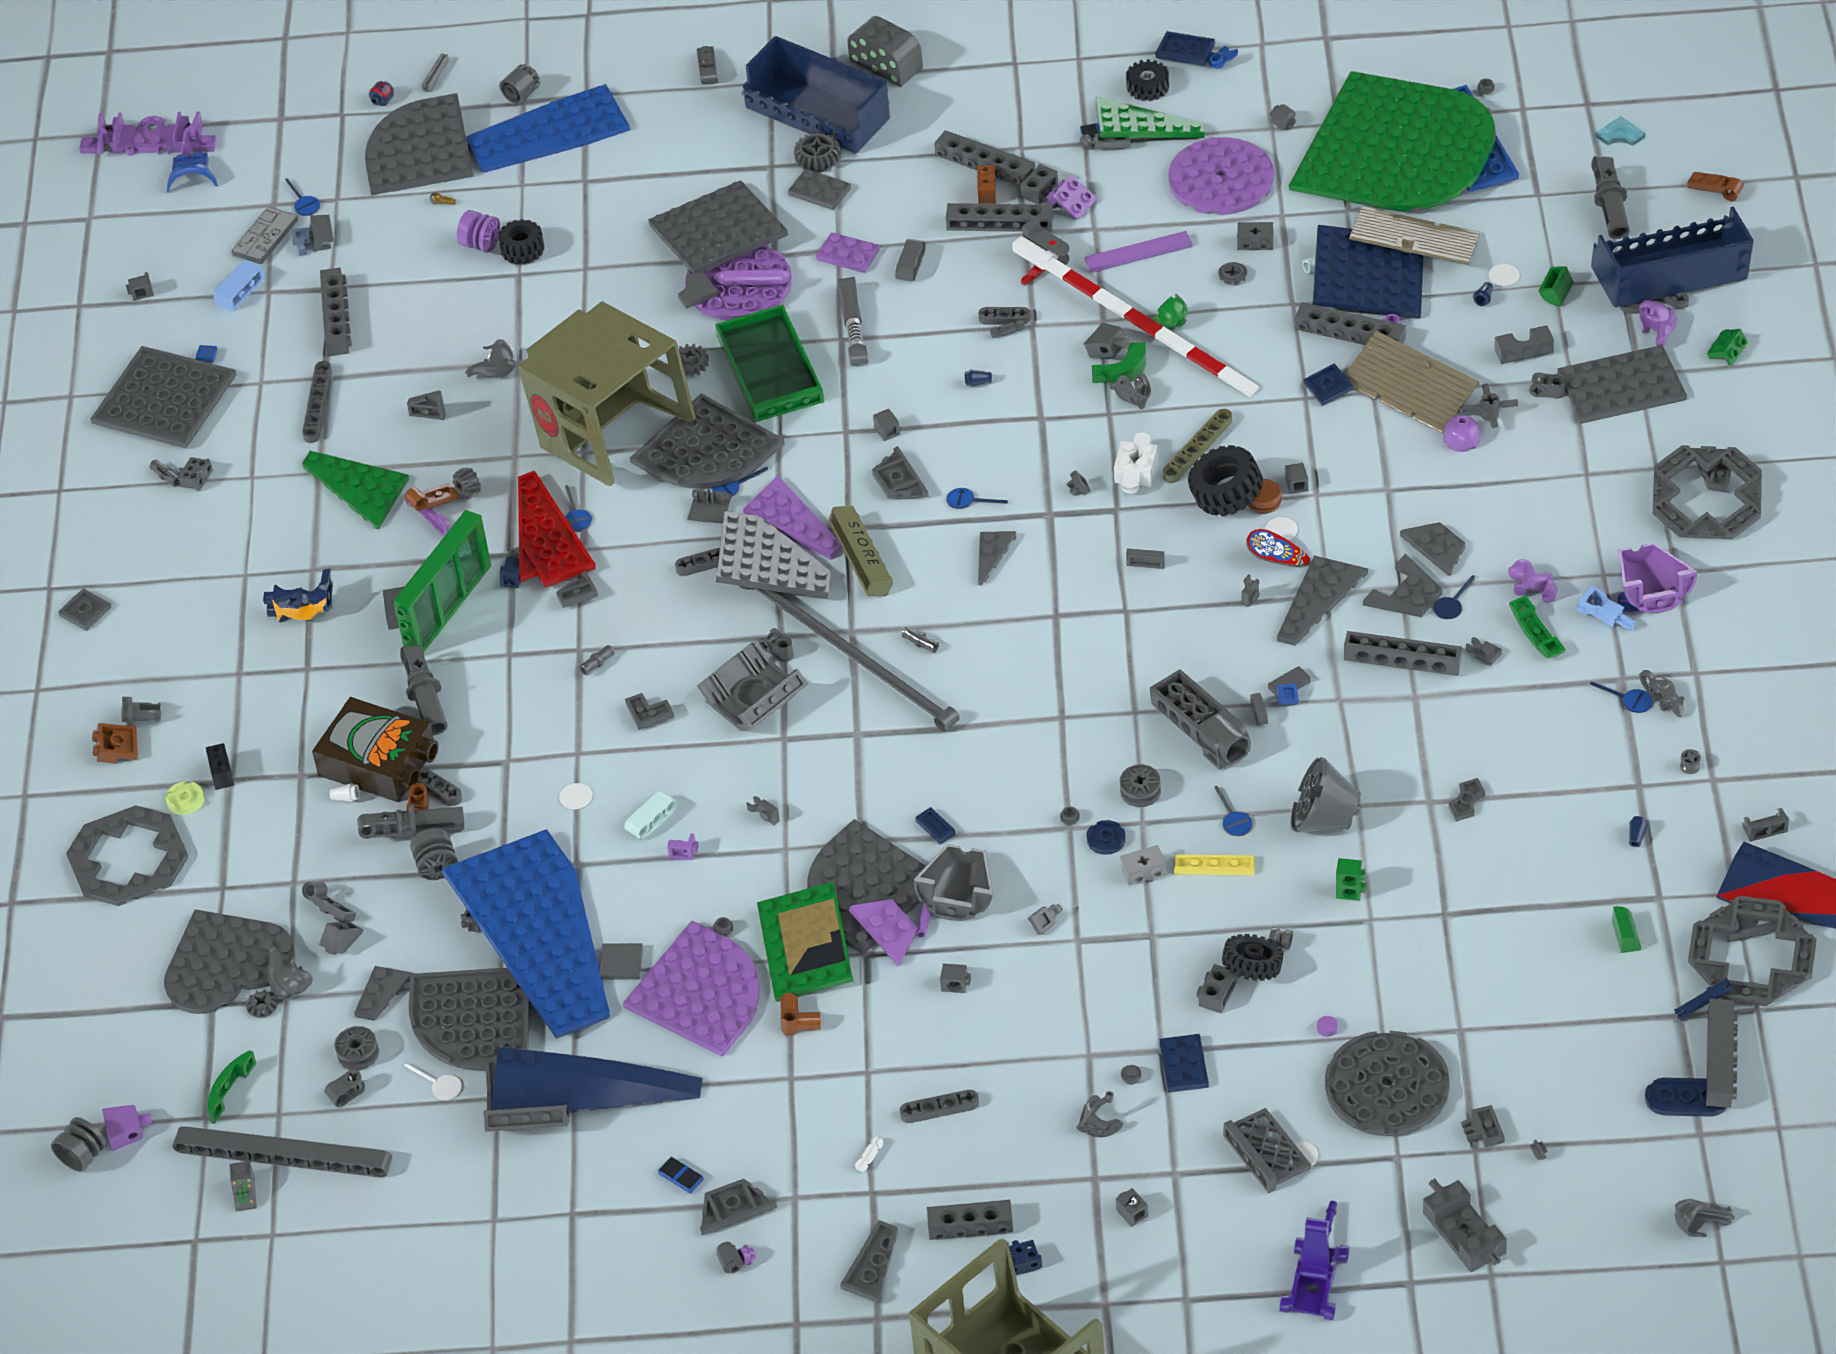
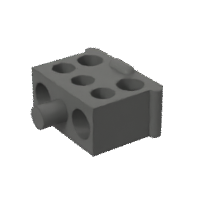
(195, 473)

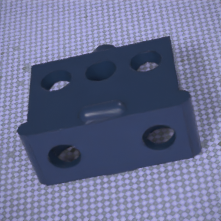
(1020, 1258)

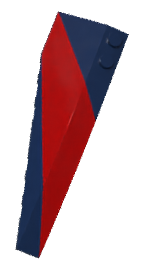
(1773, 877)

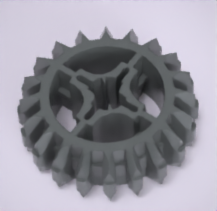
(817, 152)

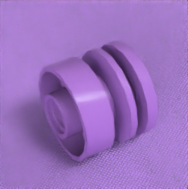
(478, 231)

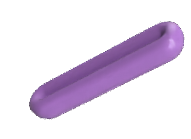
(753, 277)

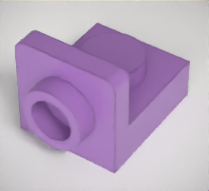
(682, 849)

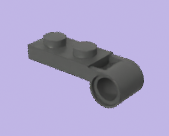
(707, 64)
(317, 893)

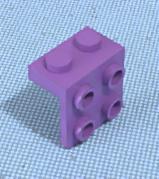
(1072, 196)

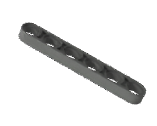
(317, 401)

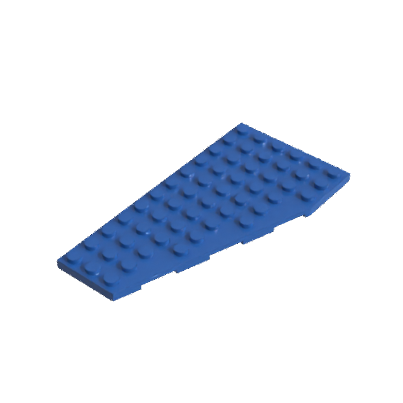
(537, 923)

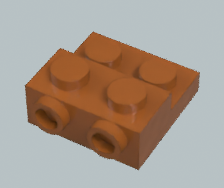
(114, 742)

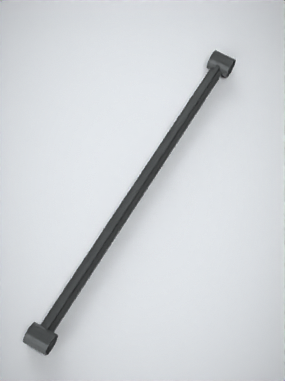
(943, 718)

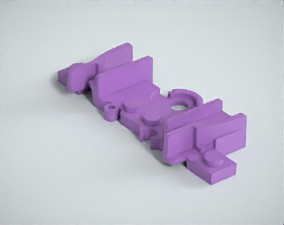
(175, 137)

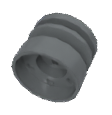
(432, 852)
(78, 1144)

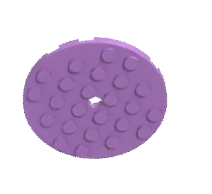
(1197, 181)
(741, 300)

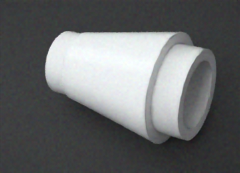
(345, 793)

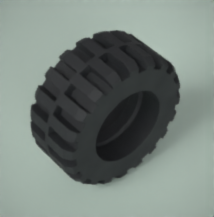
(1233, 494)

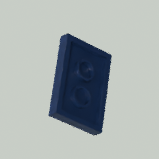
(1185, 48)
(1183, 1063)

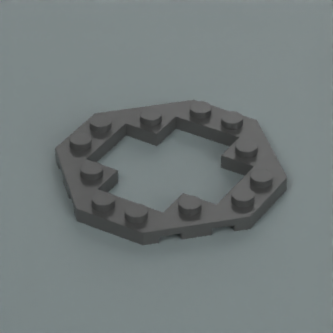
(1707, 525)
(139, 884)
(1787, 928)

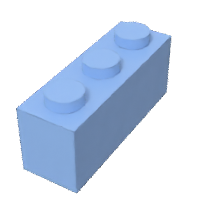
(238, 285)

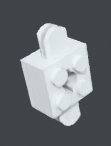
(1136, 463)

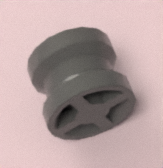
(1693, 757)

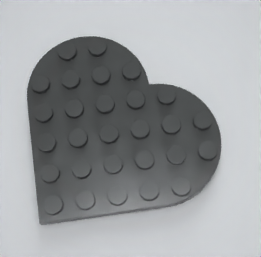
(221, 958)

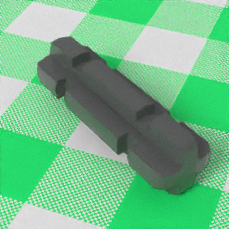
(1007, 328)

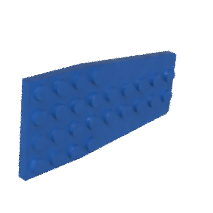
(549, 130)

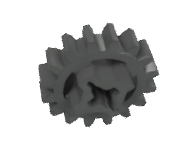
(693, 359)

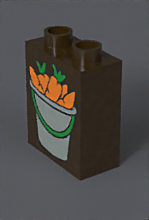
(375, 749)

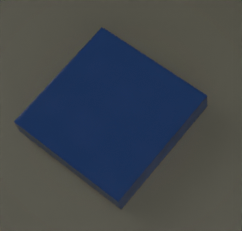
(1328, 384)

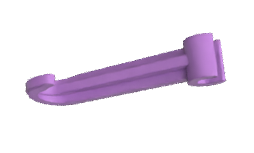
(438, 521)

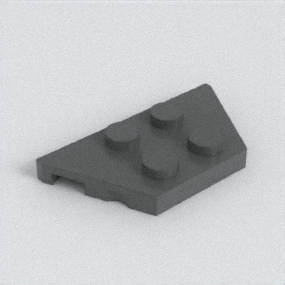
(898, 477)
(1436, 544)
(732, 1205)

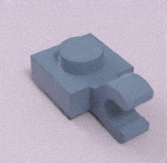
(301, 237)

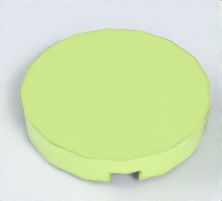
(184, 798)

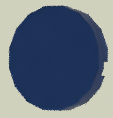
(1106, 837)

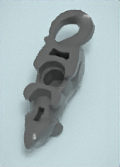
(1662, 690)

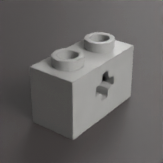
(1143, 865)

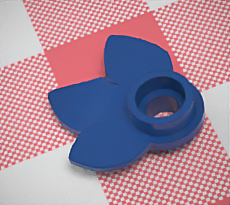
(1218, 59)

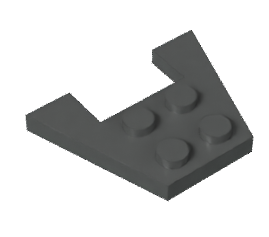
(1412, 596)

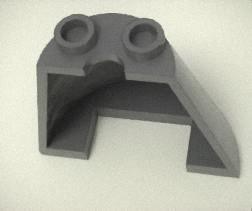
(955, 883)

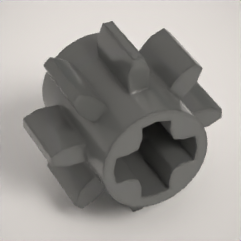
(469, 922)

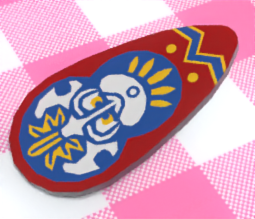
(1275, 549)

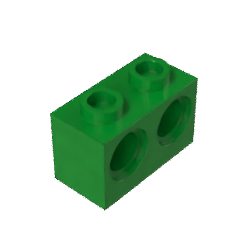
(1350, 879)

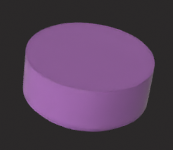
(1327, 1026)

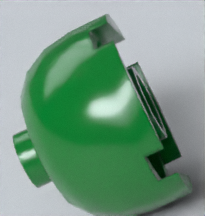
(1172, 313)

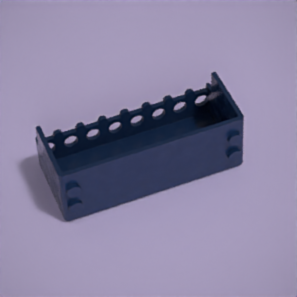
(816, 93)
(1674, 264)

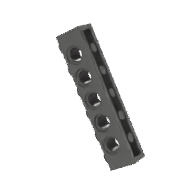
(974, 154)
(996, 216)
(334, 311)
(1344, 325)
(1402, 653)

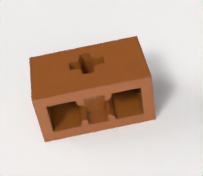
(986, 184)

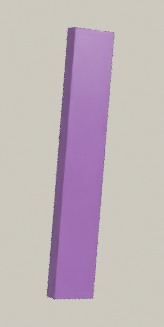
(1138, 251)

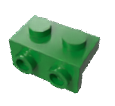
(1728, 345)

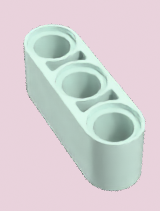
(650, 815)

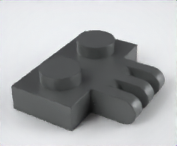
(1483, 1126)

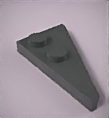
(991, 549)

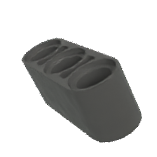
(910, 259)

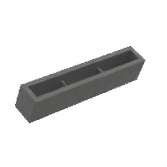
(1720, 1053)

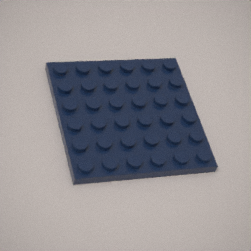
(1365, 275)

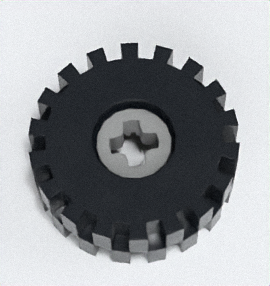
(1147, 80)

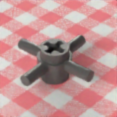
(1489, 406)

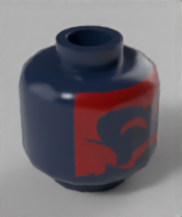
(381, 92)

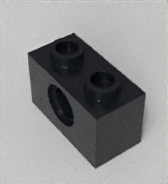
(219, 766)

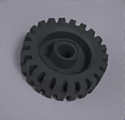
(1252, 957)

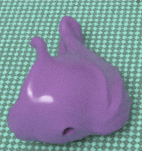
(1657, 318)

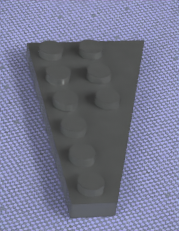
(1318, 594)

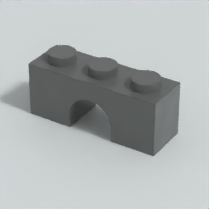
(1511, 350)

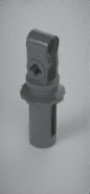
(1610, 196)
(423, 688)
(409, 822)

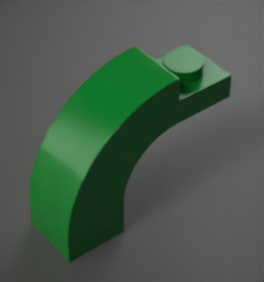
(1130, 366)

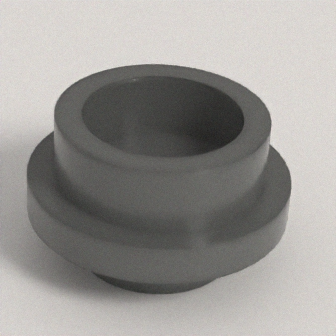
(1486, 86)
(1069, 815)
(723, 926)
(1131, 1074)
(1538, 1149)

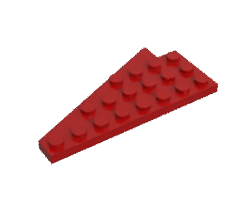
(546, 538)

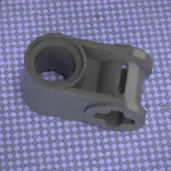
(1549, 385)
(777, 645)
(343, 1089)

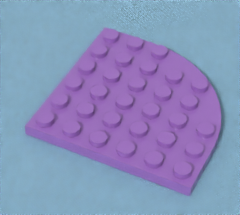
(700, 989)

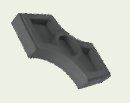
(1469, 794)

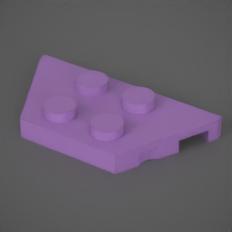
(887, 926)

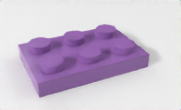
(847, 252)

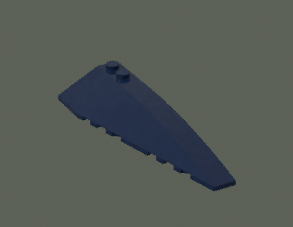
(582, 1082)

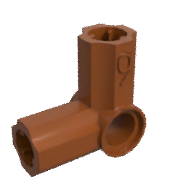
(792, 1020)

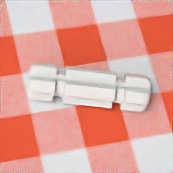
(869, 1154)

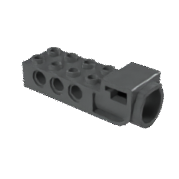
(1202, 719)

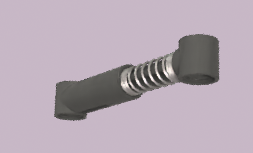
(852, 320)

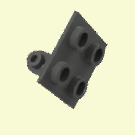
(709, 506)

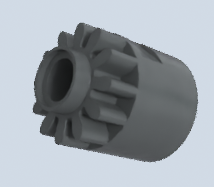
(519, 84)

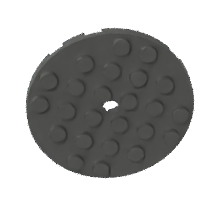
(1417, 1079)

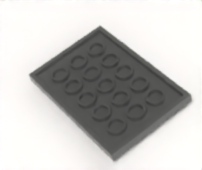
(1622, 384)

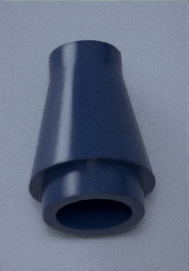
(1483, 294)
(977, 377)
(1637, 829)

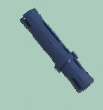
(1703, 999)

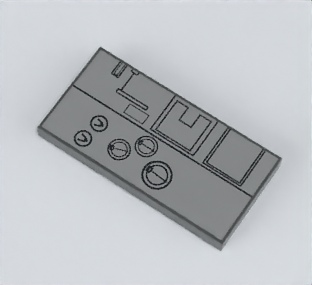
(264, 235)

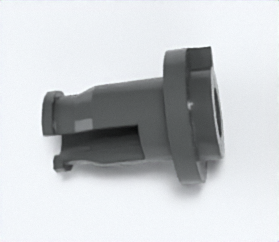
(139, 711)

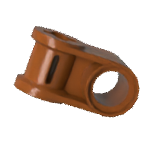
(418, 797)

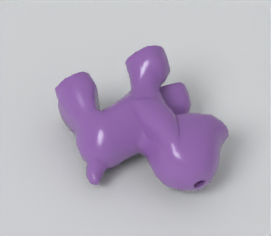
(1530, 580)

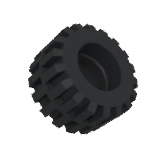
(521, 241)

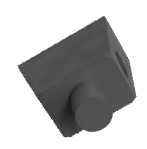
(1106, 341)

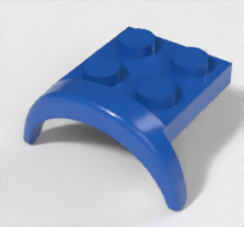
(188, 164)

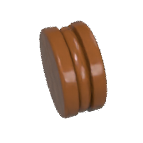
(1268, 498)

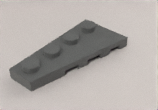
(872, 1263)

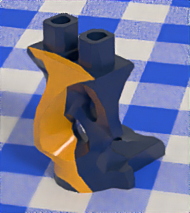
(289, 603)

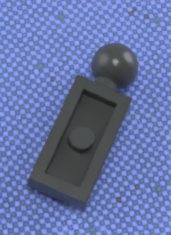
(1087, 141)

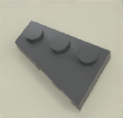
(379, 991)

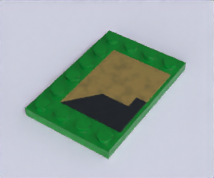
(805, 941)

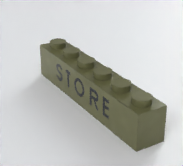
(860, 551)

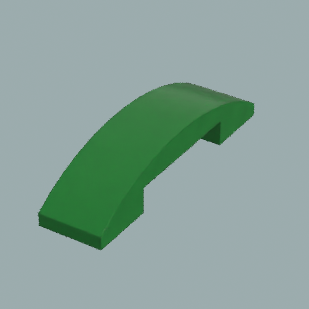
(1534, 629)
(238, 1067)

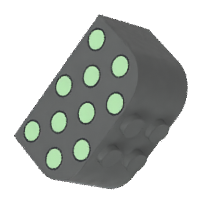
(886, 50)

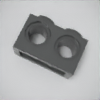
(1039, 184)
(1216, 988)

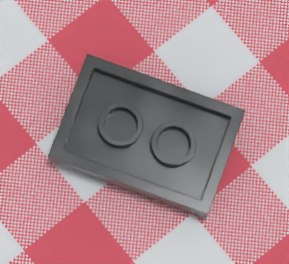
(819, 189)

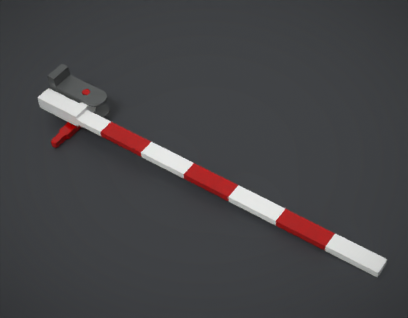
(1050, 254)

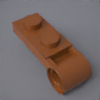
(1728, 186)
(431, 497)

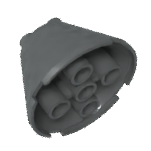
(1325, 800)

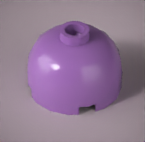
(1461, 433)

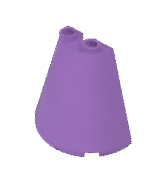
(1654, 578)

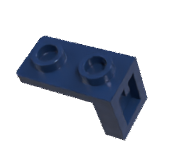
(510, 573)

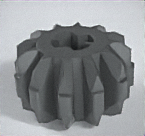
(466, 483)

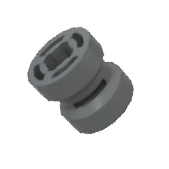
(1282, 938)

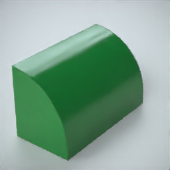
(1556, 285)
(1625, 930)

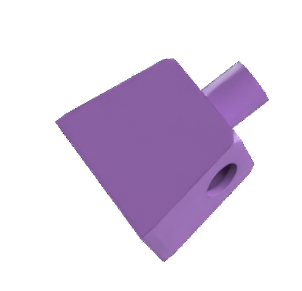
(124, 1125)

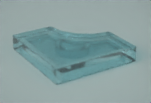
(1620, 131)

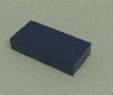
(935, 825)

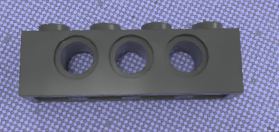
(977, 1213)

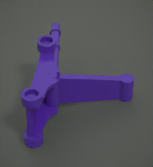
(1315, 1267)

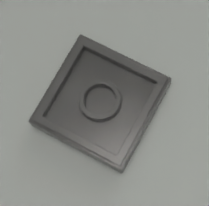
(84, 609)
(621, 960)

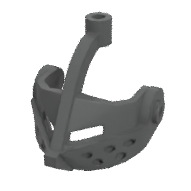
(1127, 393)
(1102, 1128)

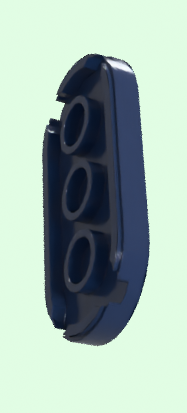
(1680, 1097)

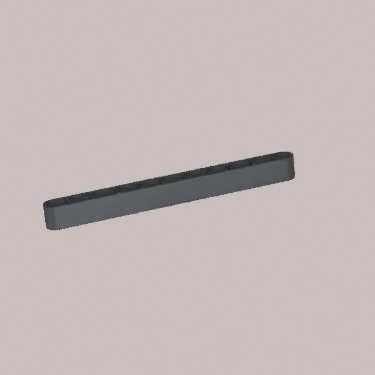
(282, 1151)

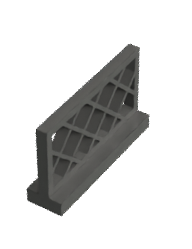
(1251, 1156)

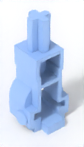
(1605, 609)

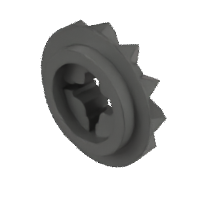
(1226, 270)
(261, 1010)

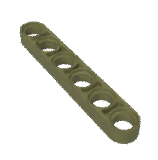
(1201, 447)

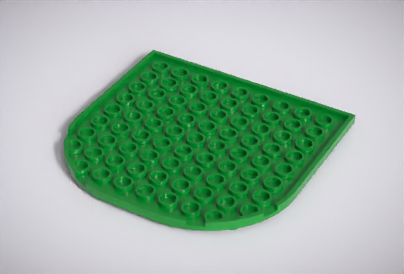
(1397, 144)

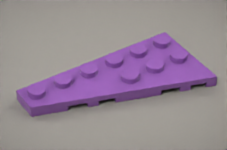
(793, 518)

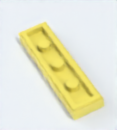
(1214, 864)

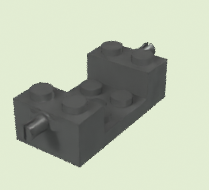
(1449, 1212)

